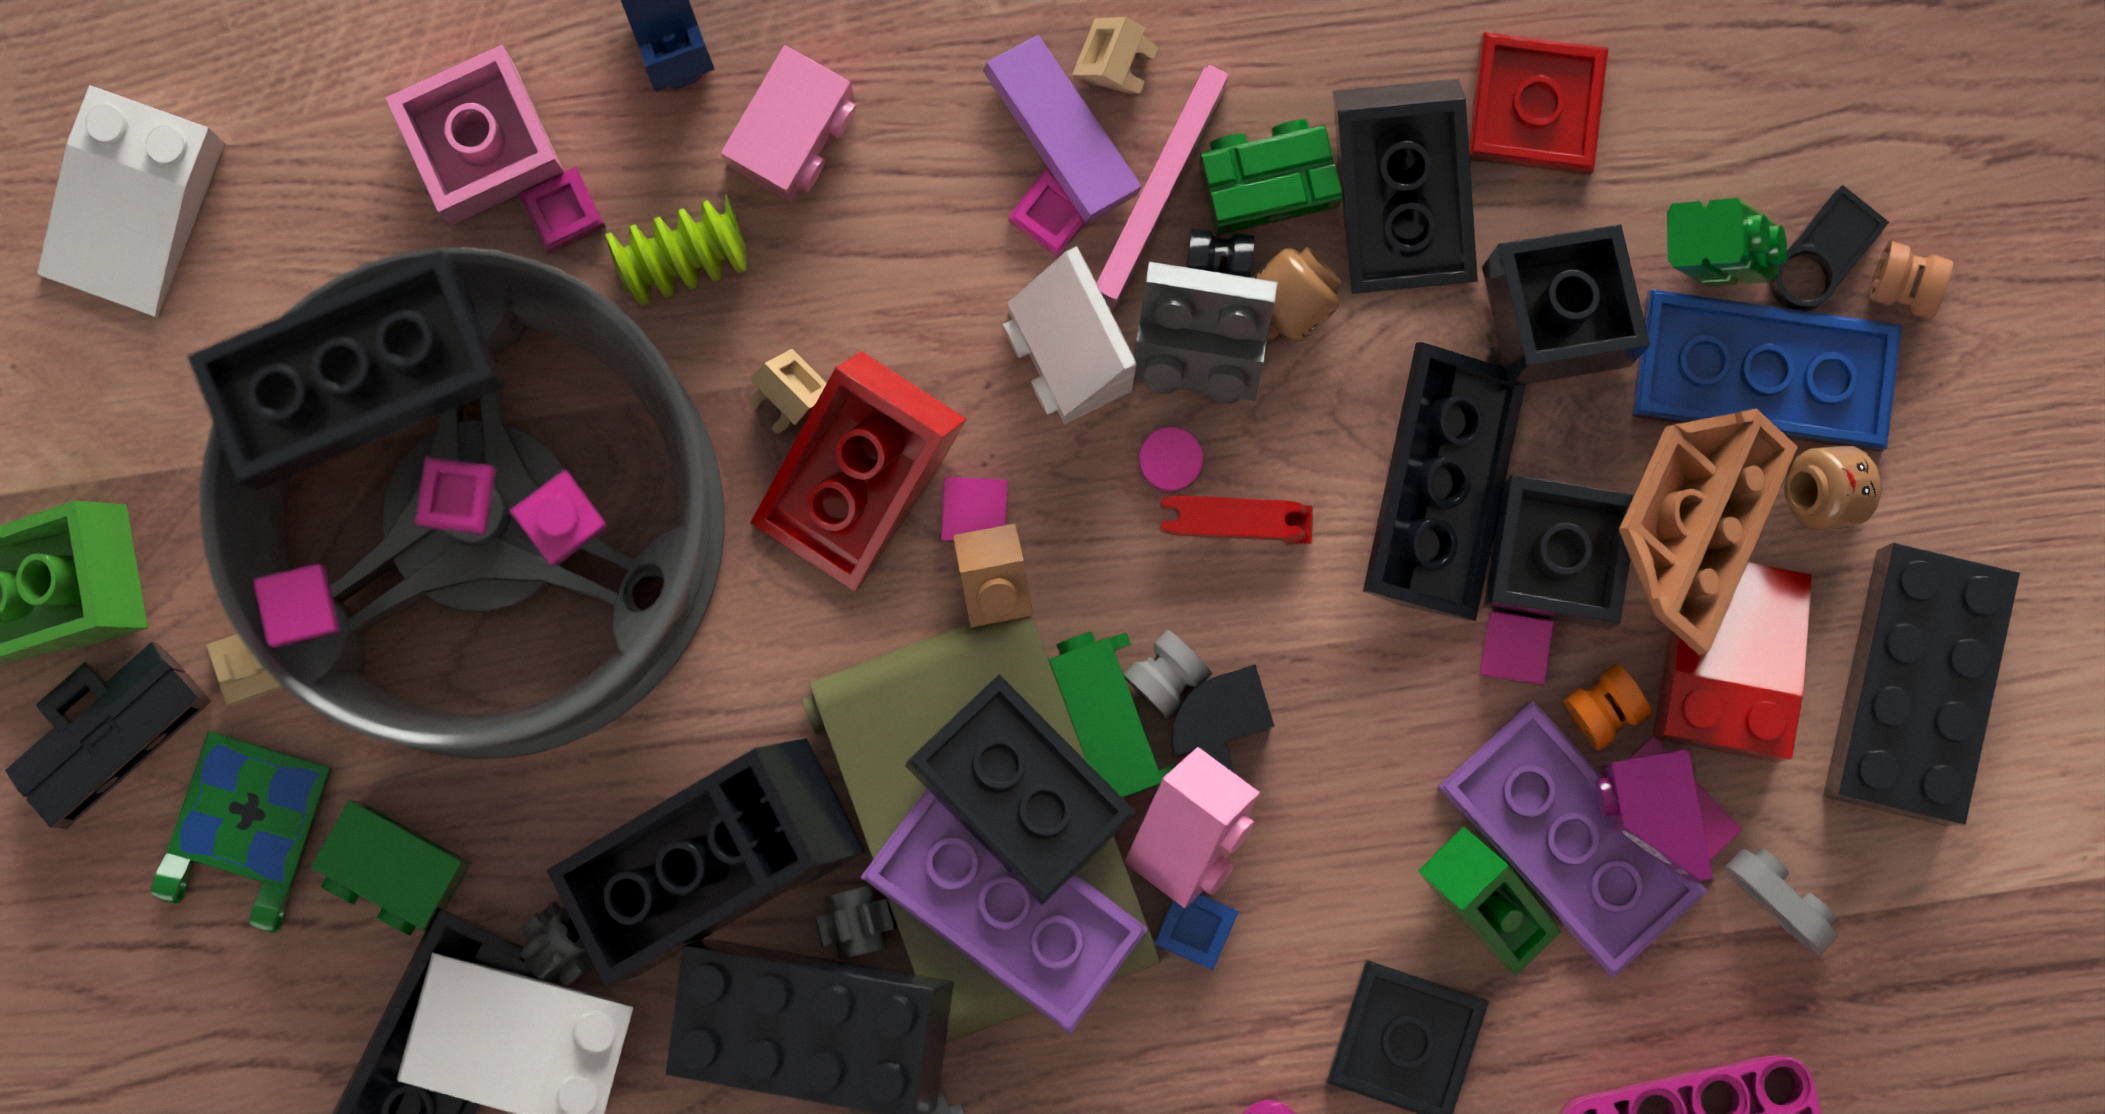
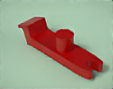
(1239, 518)

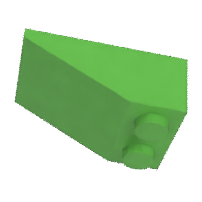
(68, 580)

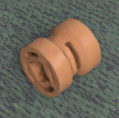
(1910, 280)

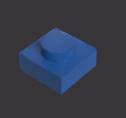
(1197, 930)

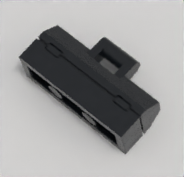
(110, 739)

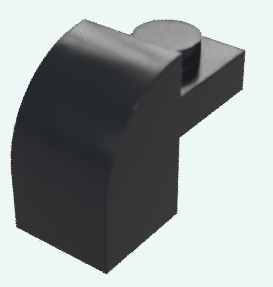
(1219, 713)

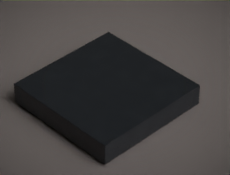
(1406, 1041)

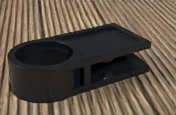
(1835, 241)

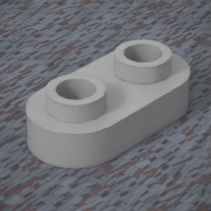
(1764, 881)

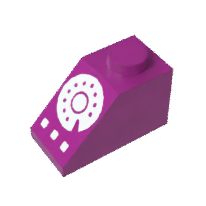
(1658, 809)

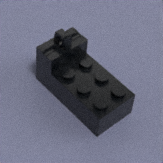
(705, 858)

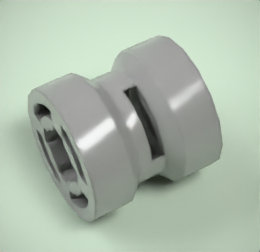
(1165, 676)

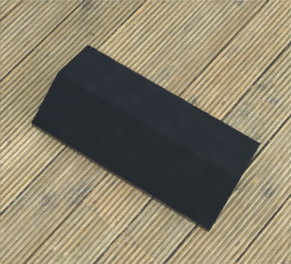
(1444, 484)
(374, 1081)

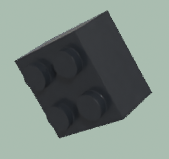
(1565, 305)
(1559, 552)

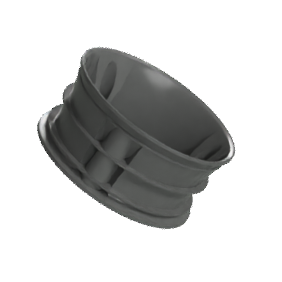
(495, 570)

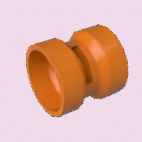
(1607, 706)

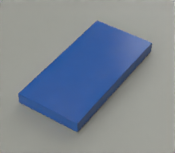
(1801, 369)

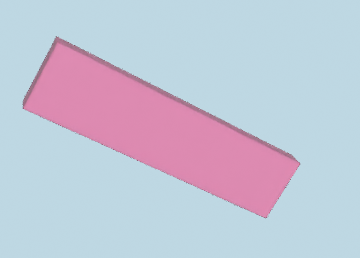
(1161, 185)

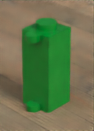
(1105, 713)

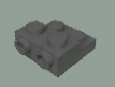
(1203, 332)

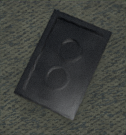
(1020, 789)

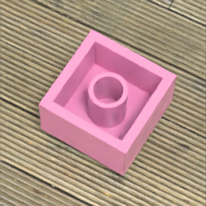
(474, 135)

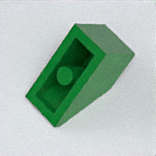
(1489, 900)

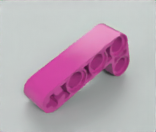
(1684, 1091)

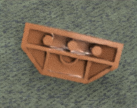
(1702, 517)

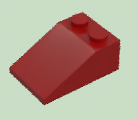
(857, 469)
(1752, 681)

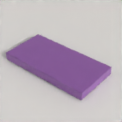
(1542, 816)
(1045, 954)

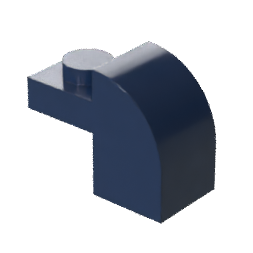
(668, 41)

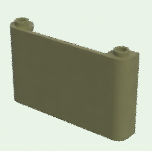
(890, 710)

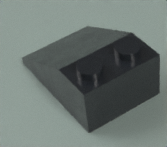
(1406, 185)

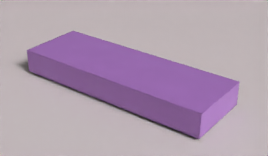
(1062, 128)

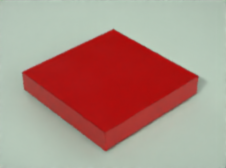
(1537, 103)

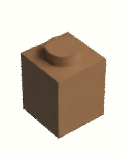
(993, 575)

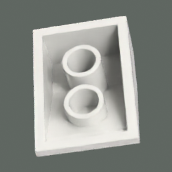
(127, 200)
(1070, 339)
(513, 1040)

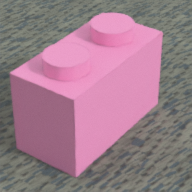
(790, 124)
(1193, 829)

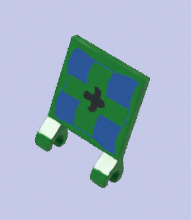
(247, 817)

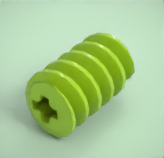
(679, 252)

